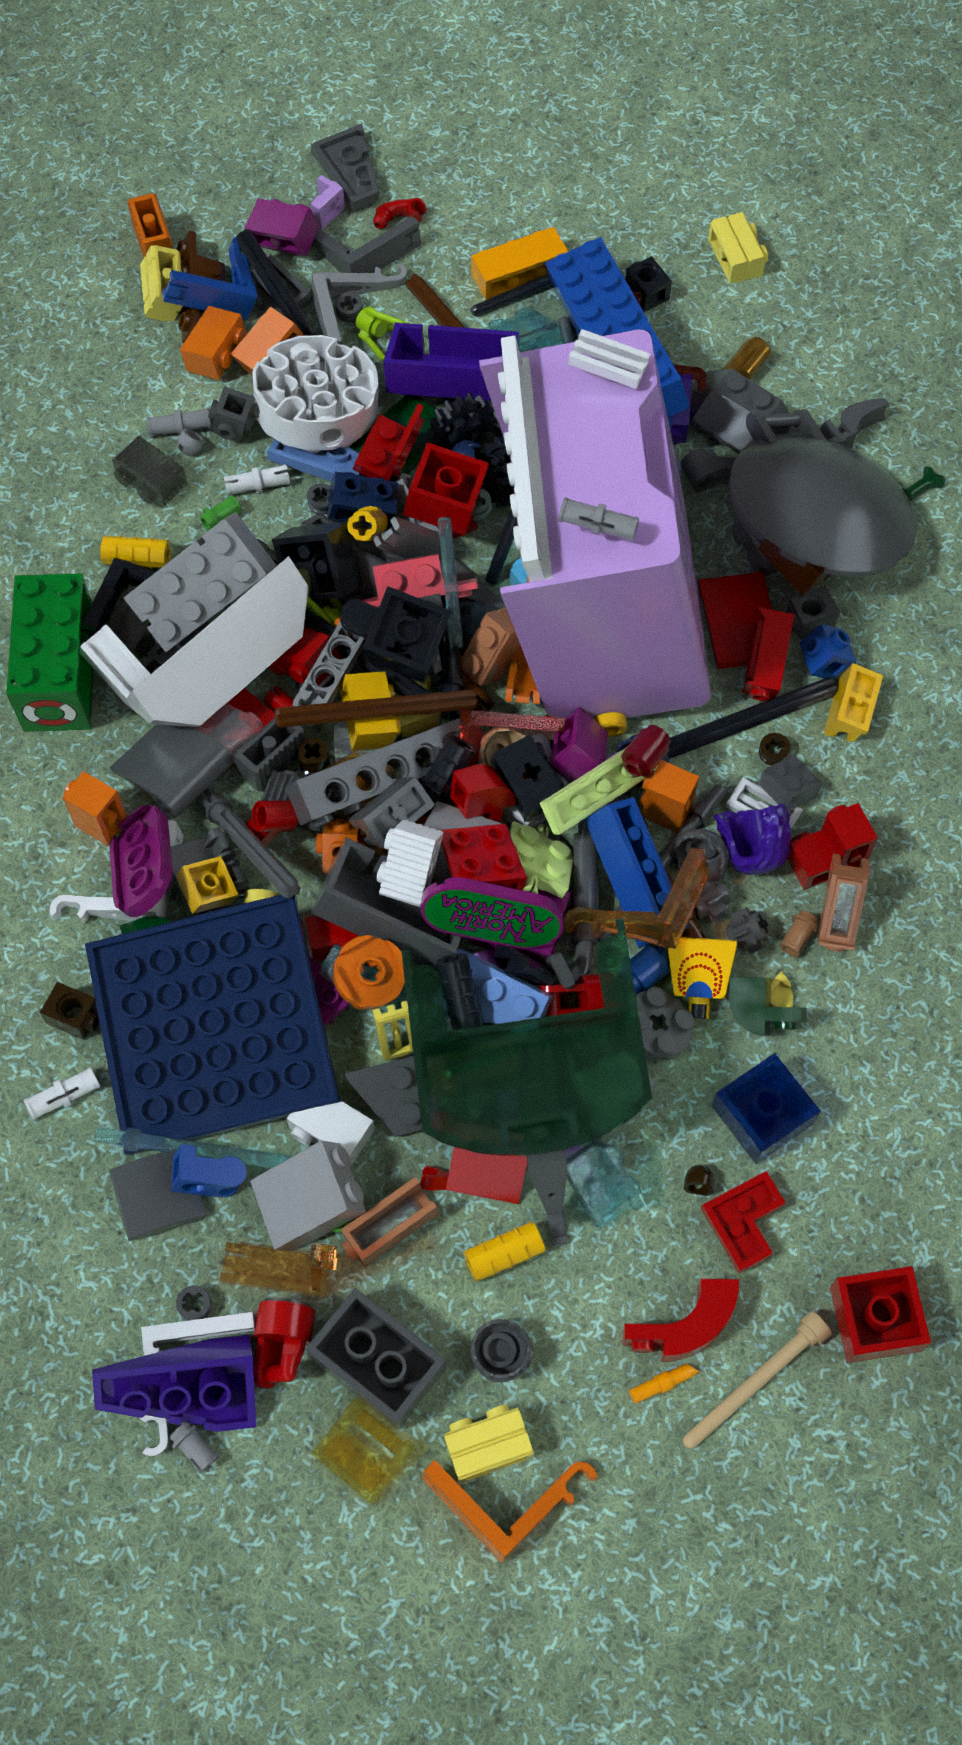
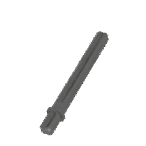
(220, 812)

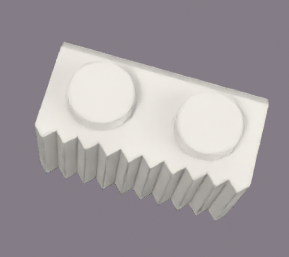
(409, 861)

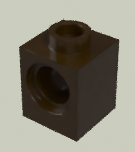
(64, 999)

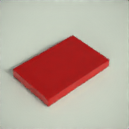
(729, 612)

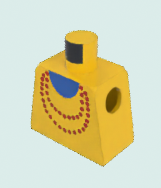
(701, 971)

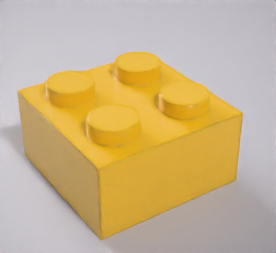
(206, 885)

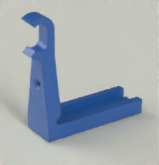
(202, 292)

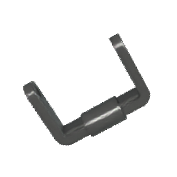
(559, 967)

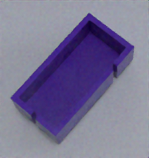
(449, 367)

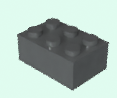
(376, 1358)

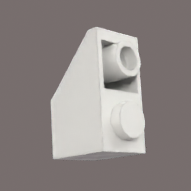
(333, 1124)

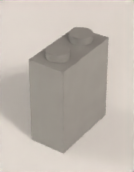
(308, 1195)

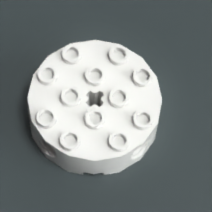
(315, 393)

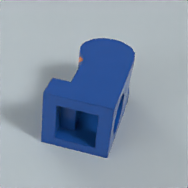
(205, 1175)

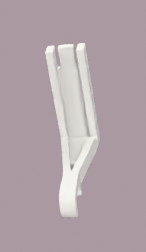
(105, 906)
(183, 1331)

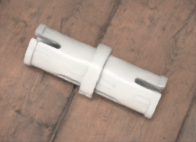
(257, 480)
(62, 1093)

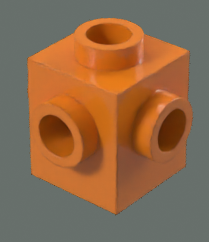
(333, 837)

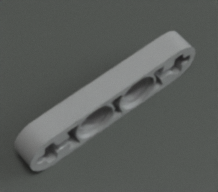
(328, 664)

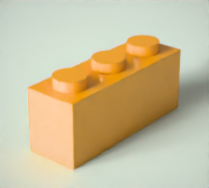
(515, 262)

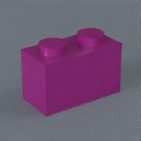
(283, 226)
(579, 746)

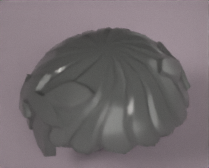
(713, 845)
(501, 1350)

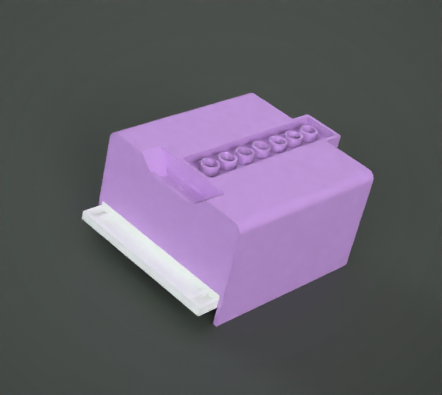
(601, 615)

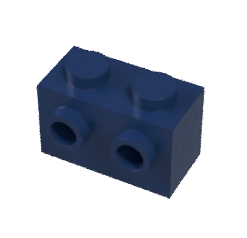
(353, 492)

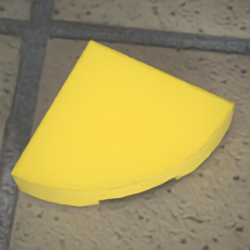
(781, 992)

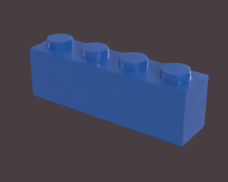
(630, 858)

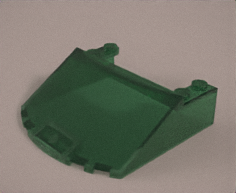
(530, 1080)

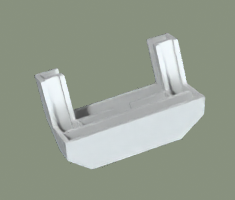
(215, 661)

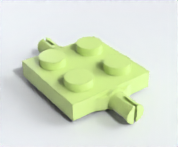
(544, 861)

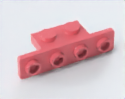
(415, 577)

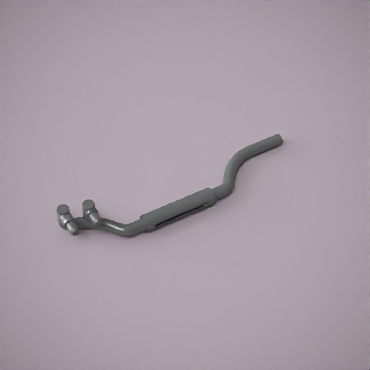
(585, 882)

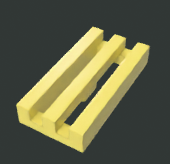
(392, 1017)

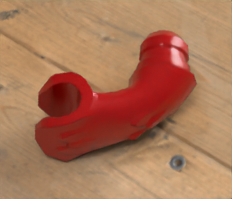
(396, 208)

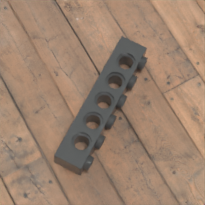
(309, 792)

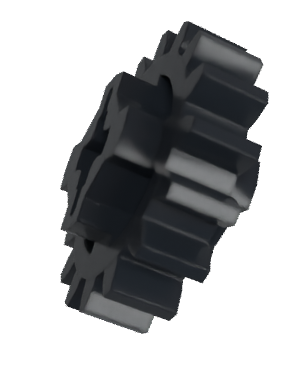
(461, 421)

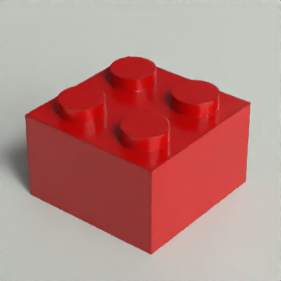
(445, 487)
(879, 1314)

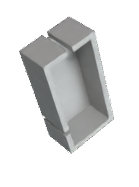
(200, 581)

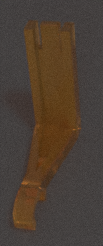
(664, 928)
(281, 1269)

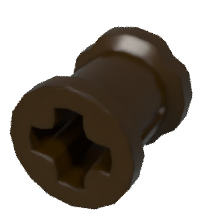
(308, 754)

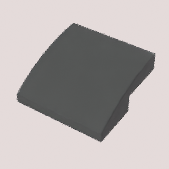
(147, 1198)

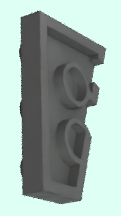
(348, 163)

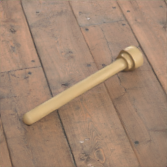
(811, 1331)

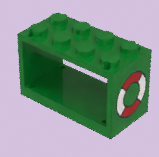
(44, 656)

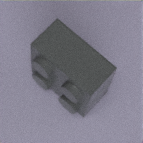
(790, 783)

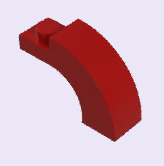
(693, 1333)

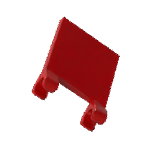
(479, 1175)

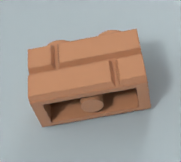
(490, 648)

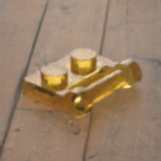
(354, 1461)

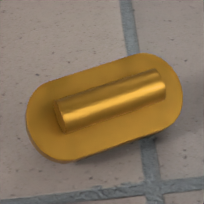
(749, 357)

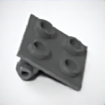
(209, 848)

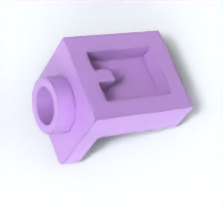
(328, 202)

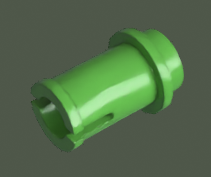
(222, 510)

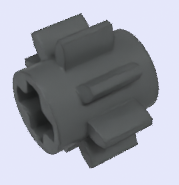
(712, 901)
(749, 930)

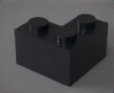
(326, 554)

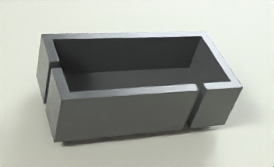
(357, 906)

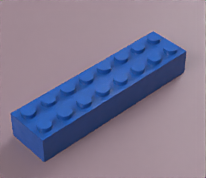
(603, 304)

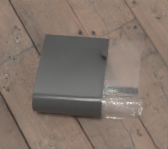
(183, 761)

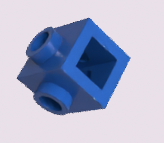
(827, 652)

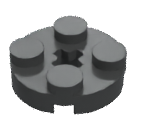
(674, 1018)

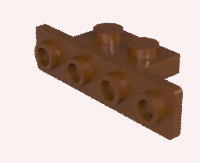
(200, 266)

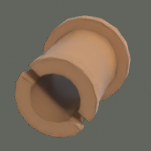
(803, 926)

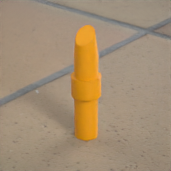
(662, 1383)

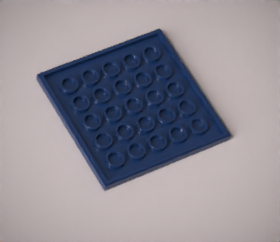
(212, 1021)

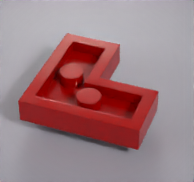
(734, 1219)

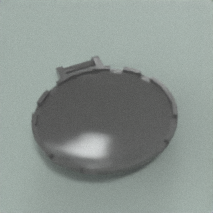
(819, 499)

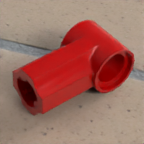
(271, 818)

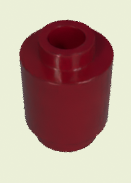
(646, 751)

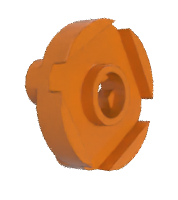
(362, 992)

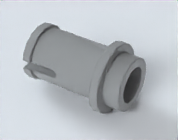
(193, 1446)

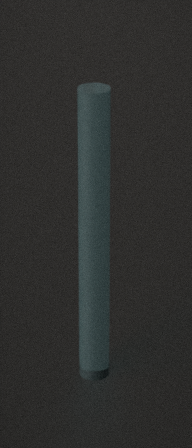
(450, 582)

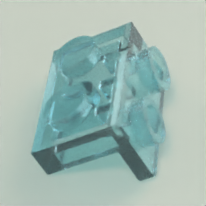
(602, 1182)

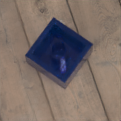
(765, 1108)

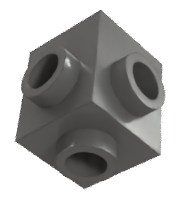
(232, 414)

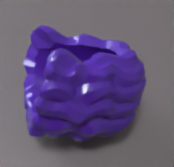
(756, 838)

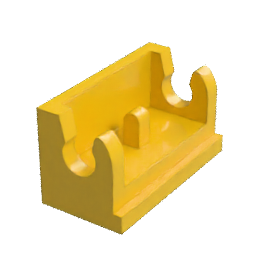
(853, 702)

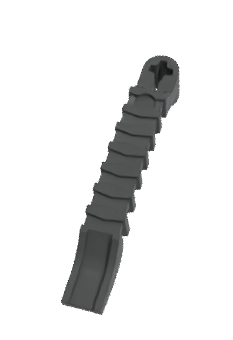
(708, 470)

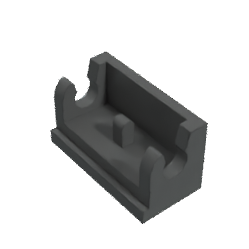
(399, 802)

